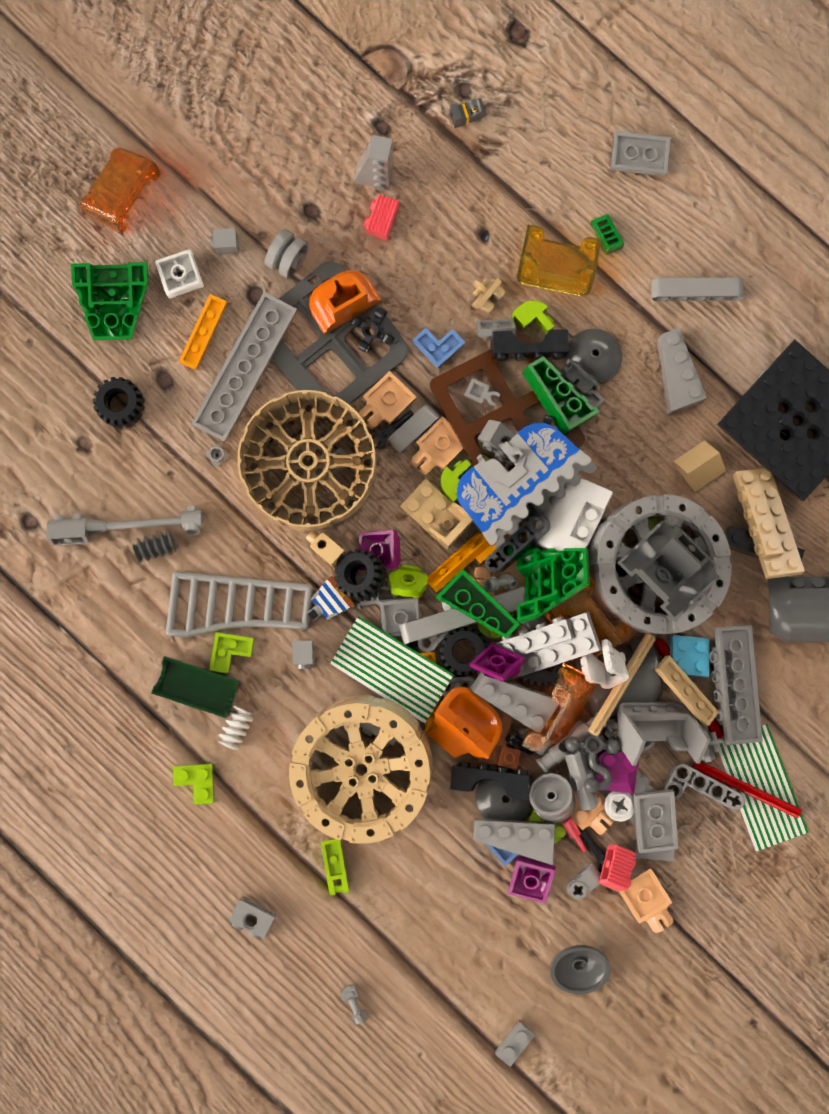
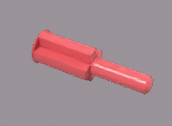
(574, 832)

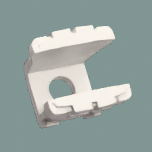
(600, 672)

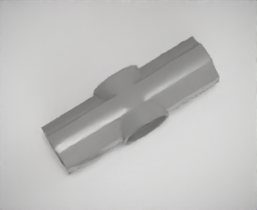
(577, 777)

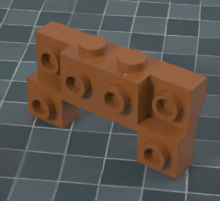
(501, 754)

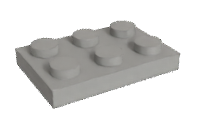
(640, 153)
(655, 821)

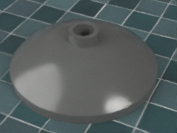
(606, 363)
(490, 803)
(580, 969)

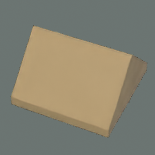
(700, 465)

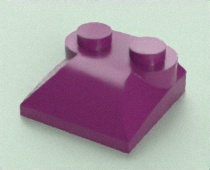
(384, 545)
(498, 662)
(621, 771)
(531, 879)

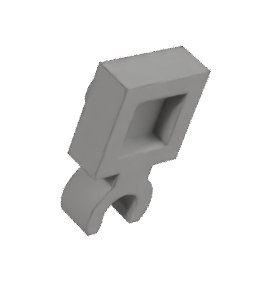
(478, 391)

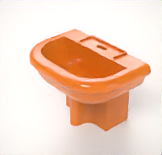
(341, 299)
(466, 724)

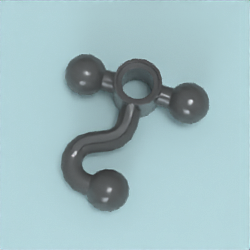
(612, 747)

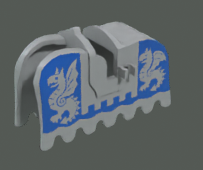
(542, 467)

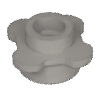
(212, 454)

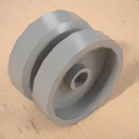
(286, 253)
(554, 809)

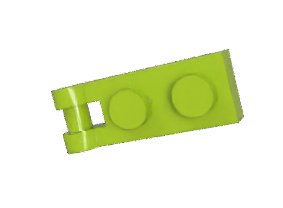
(334, 866)

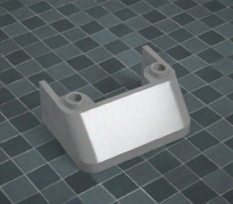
(659, 722)

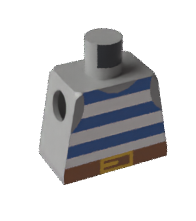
(329, 601)

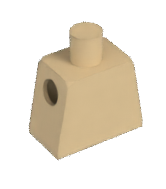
(331, 553)

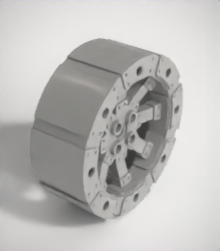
(603, 559)

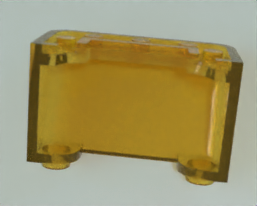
(558, 264)

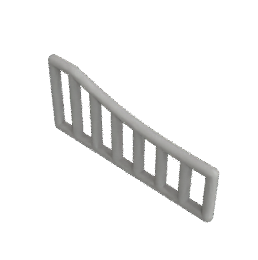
(229, 623)

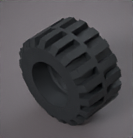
(105, 395)
(347, 571)
(451, 639)

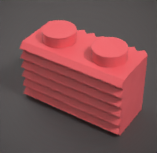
(382, 217)
(617, 868)

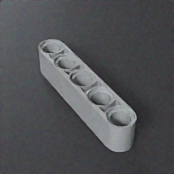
(697, 289)

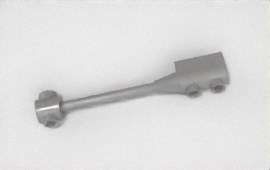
(78, 530)

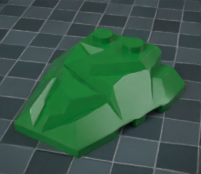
(110, 297)
(551, 579)

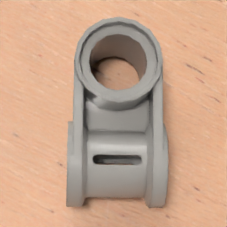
(586, 881)

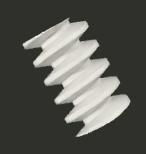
(235, 728)

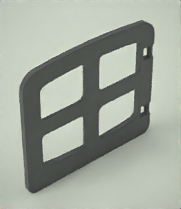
(295, 366)

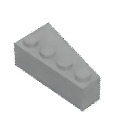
(376, 164)
(678, 373)
(520, 837)

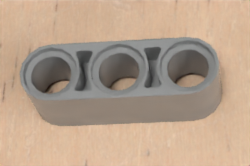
(413, 428)

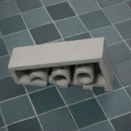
(519, 702)

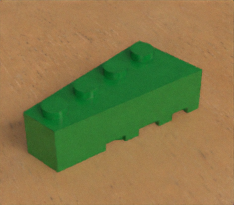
(558, 396)
(477, 603)

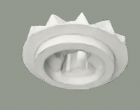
(610, 807)

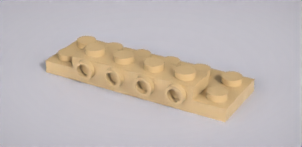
(768, 523)

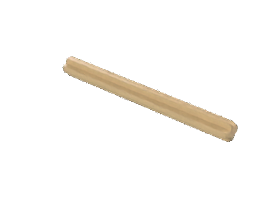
(618, 691)

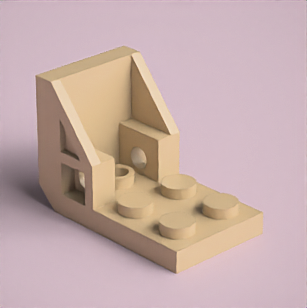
(436, 514)

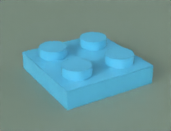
(691, 654)

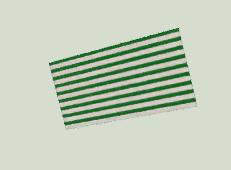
(391, 669)
(762, 768)

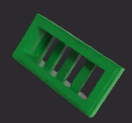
(618, 244)

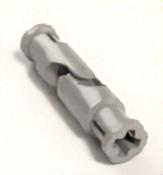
(555, 755)

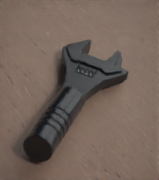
(384, 434)
(594, 849)

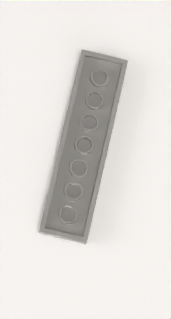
(244, 367)

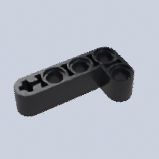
(516, 540)

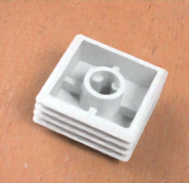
(168, 271)

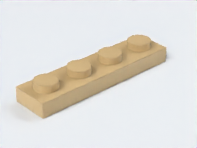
(686, 691)

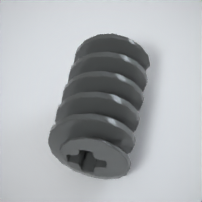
(154, 547)

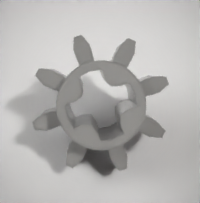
(612, 729)

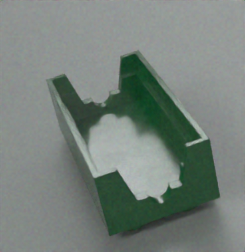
(196, 687)

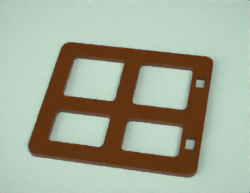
(511, 408)

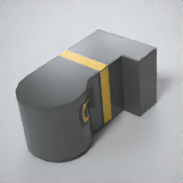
(467, 112)

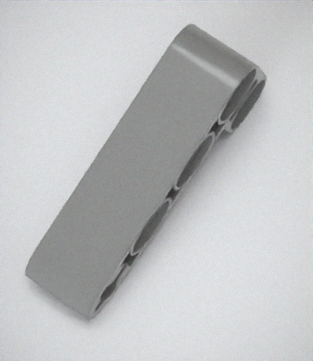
(705, 789)

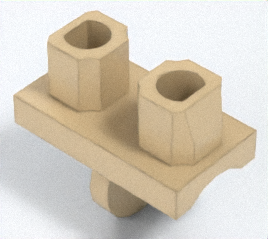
(493, 288)

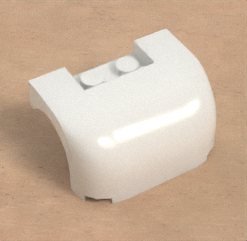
(574, 516)

